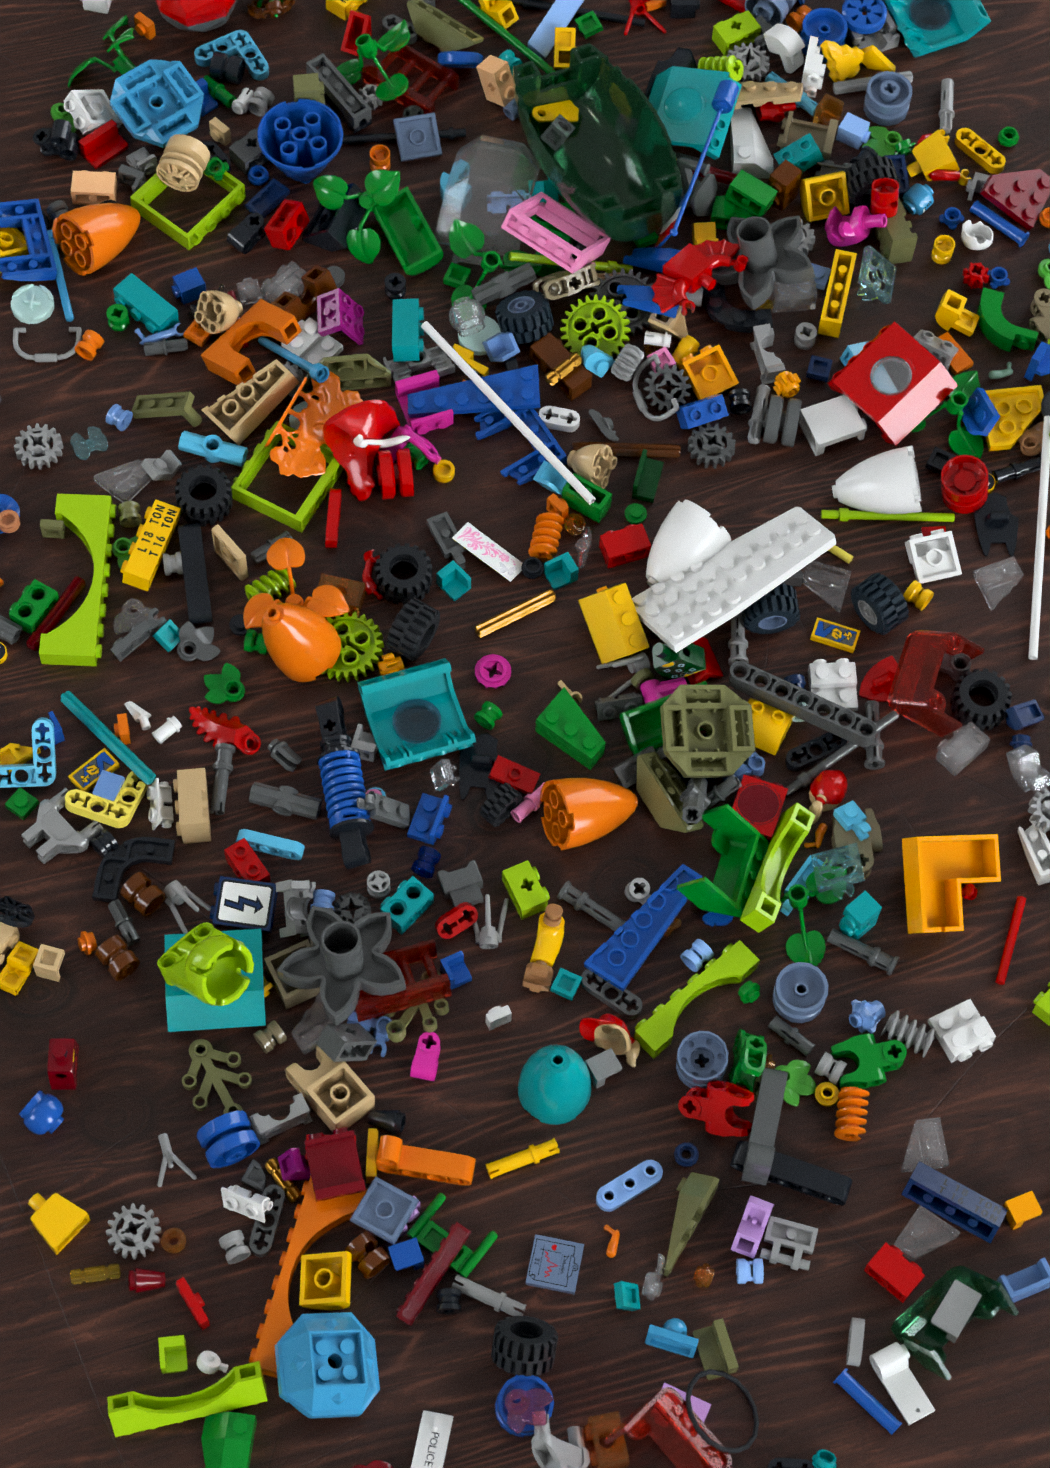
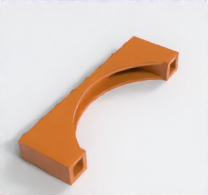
(312, 1222)

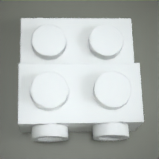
(813, 68)
(90, 109)
(312, 345)
(933, 556)
(834, 682)
(962, 1031)

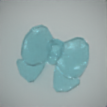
(83, 447)

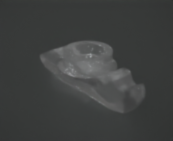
(583, 546)

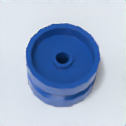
(824, 24)
(228, 1139)
(525, 1383)

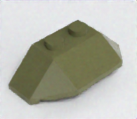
(440, 28)
(355, 372)
(660, 791)

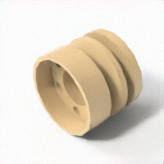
(183, 163)

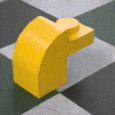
(500, 10)
(563, 44)
(703, 231)
(954, 315)

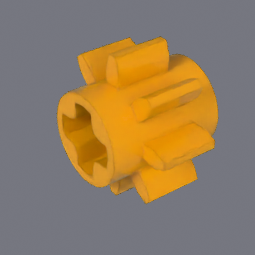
(787, 384)
(390, 664)

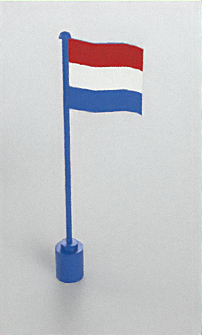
(722, 104)

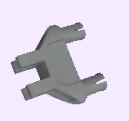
(57, 831)
(557, 1453)

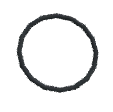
(695, 1424)

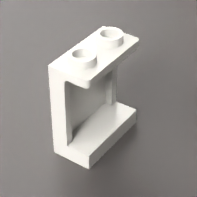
(831, 423)

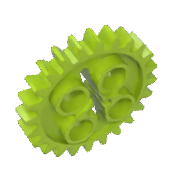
(585, 313)
(357, 630)

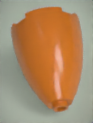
(94, 234)
(300, 641)
(583, 810)

